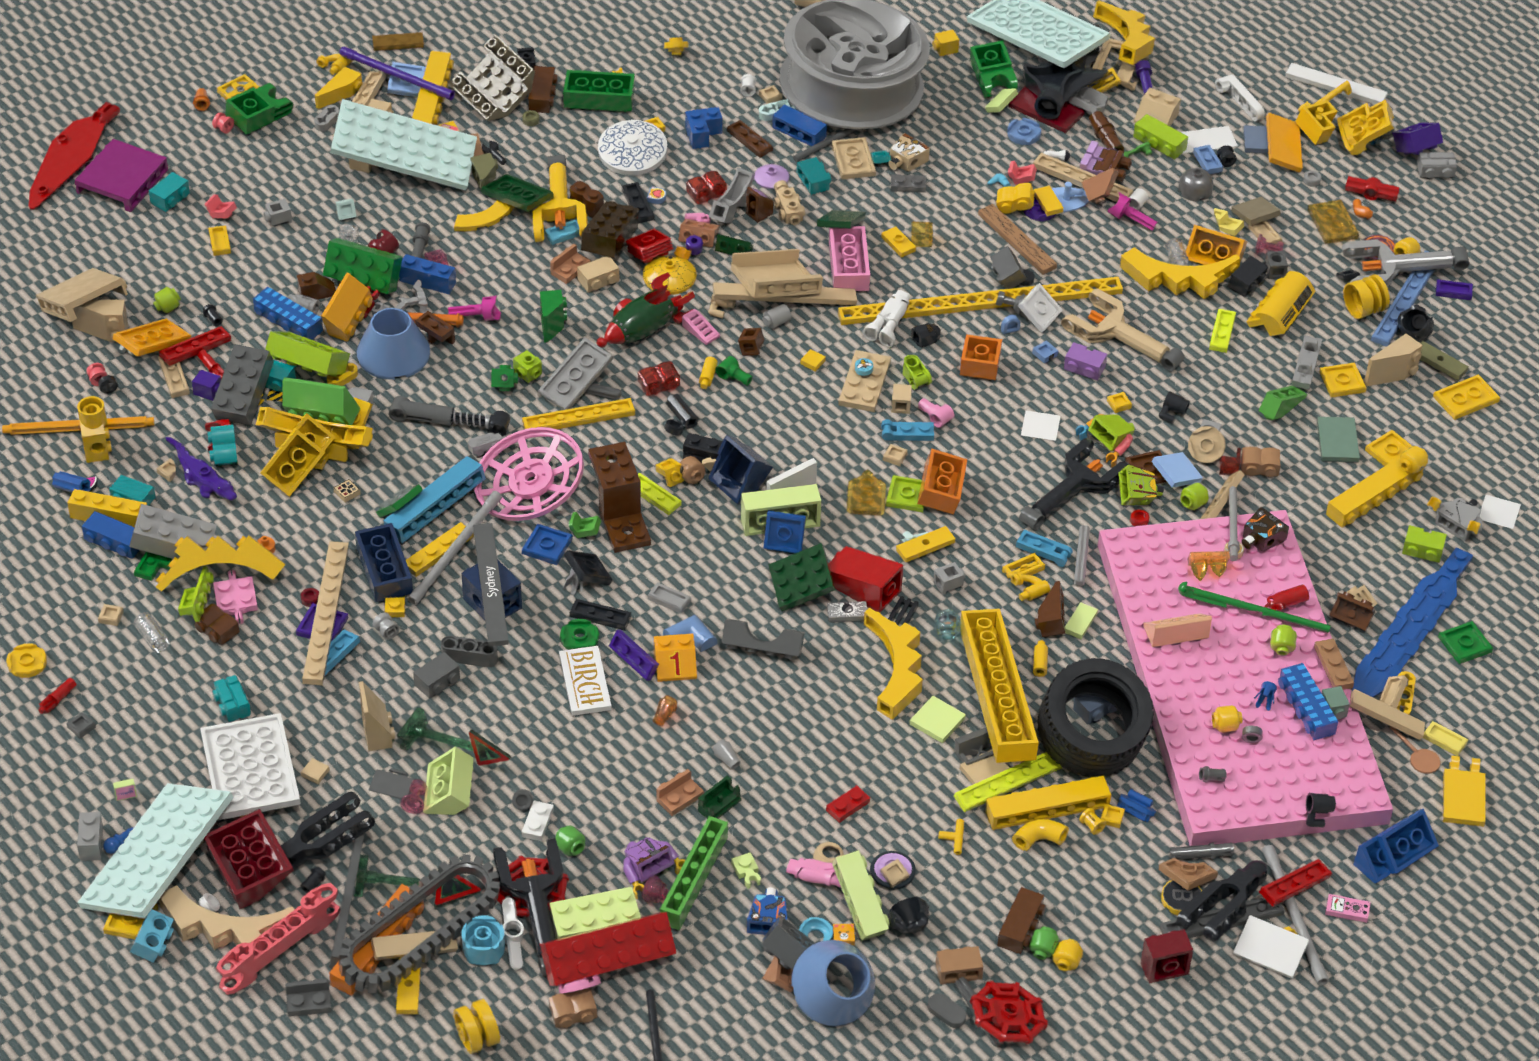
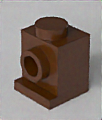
(751, 341)

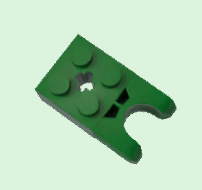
(992, 67)
(257, 108)

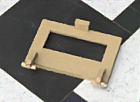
(1126, 70)

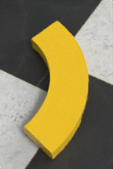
(485, 218)

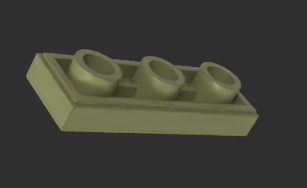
(1442, 361)

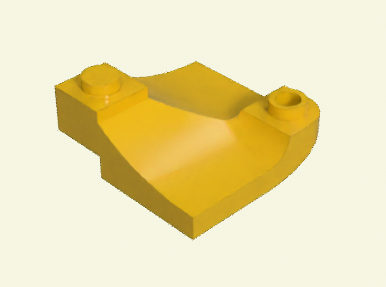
(1365, 125)

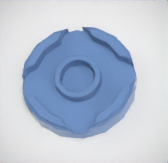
(1024, 131)

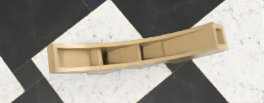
(218, 929)

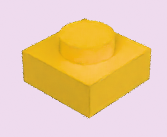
(395, 606)

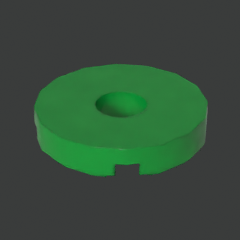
(575, 627)

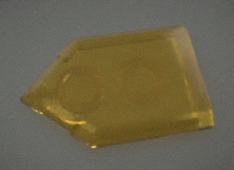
(866, 495)

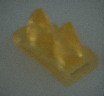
(1200, 560)

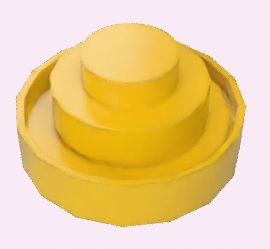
(676, 45)

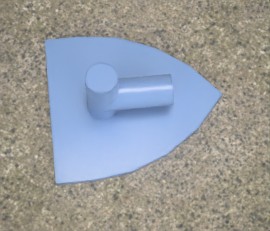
(1071, 197)

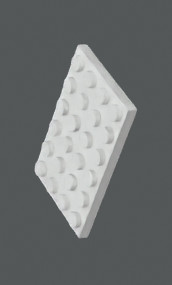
(252, 763)

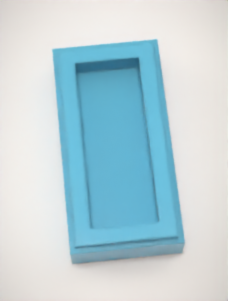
(558, 235)

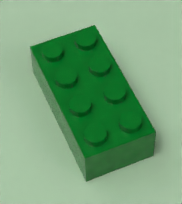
(599, 90)
(366, 264)

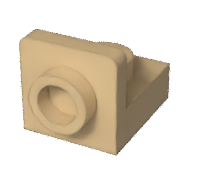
(1362, 593)

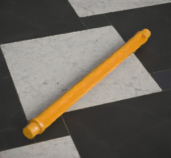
(74, 425)

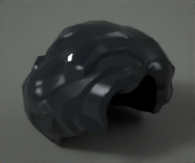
(1415, 323)
(909, 915)

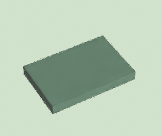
(1338, 439)

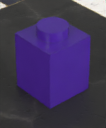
(206, 384)

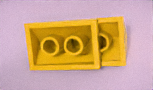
(297, 455)

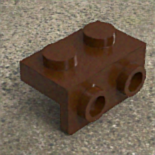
(1353, 611)

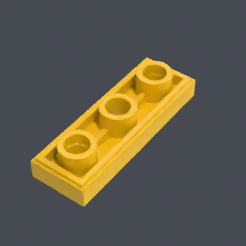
(925, 544)
(408, 993)

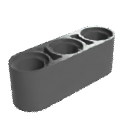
(470, 651)

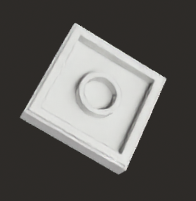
(1040, 307)

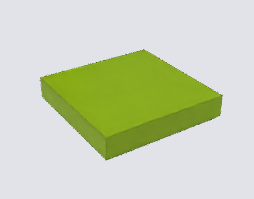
(904, 494)

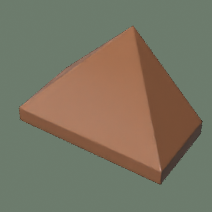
(779, 975)

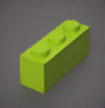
(1160, 136)

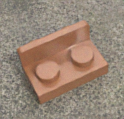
(704, 230)
(565, 264)
(678, 793)

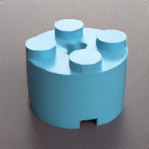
(483, 940)

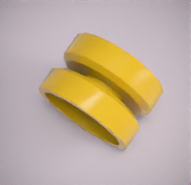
(476, 1026)

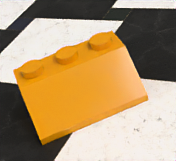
(1212, 246)
(346, 308)

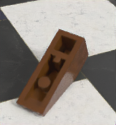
(1052, 613)

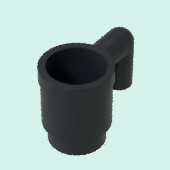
(1173, 403)
(1318, 804)

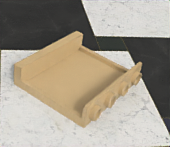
(774, 274)
(78, 290)

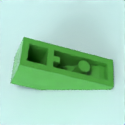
(1281, 401)

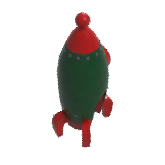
(645, 314)

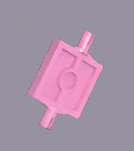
(236, 595)

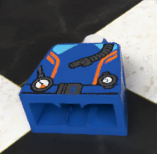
(765, 911)

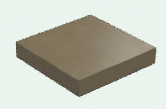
(1256, 211)

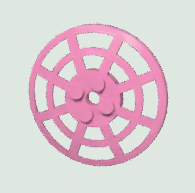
(530, 468)

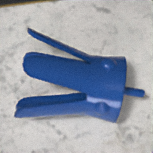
(1267, 690)

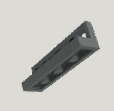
(973, 744)

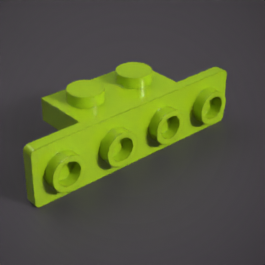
(195, 598)

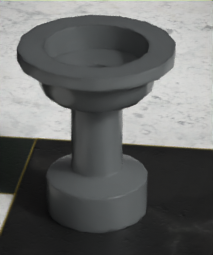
(1011, 301)

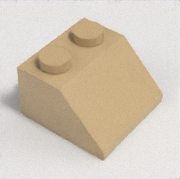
(1158, 105)

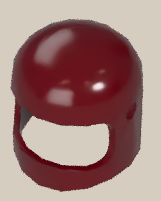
(385, 243)

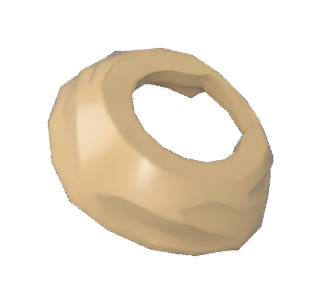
(818, 855)

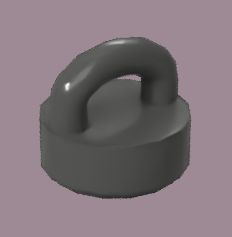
(522, 799)

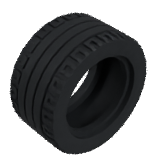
(1112, 683)

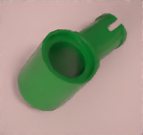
(730, 369)

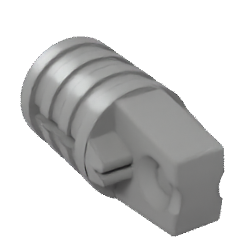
(306, 302)

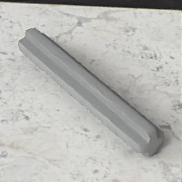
(1081, 559)

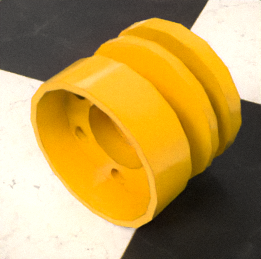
(1366, 296)

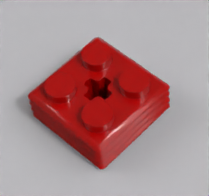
(649, 245)

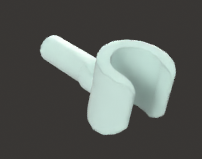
(908, 536)

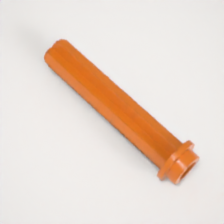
(456, 320)

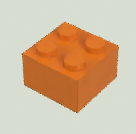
(980, 357)

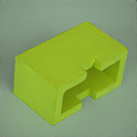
(1424, 544)

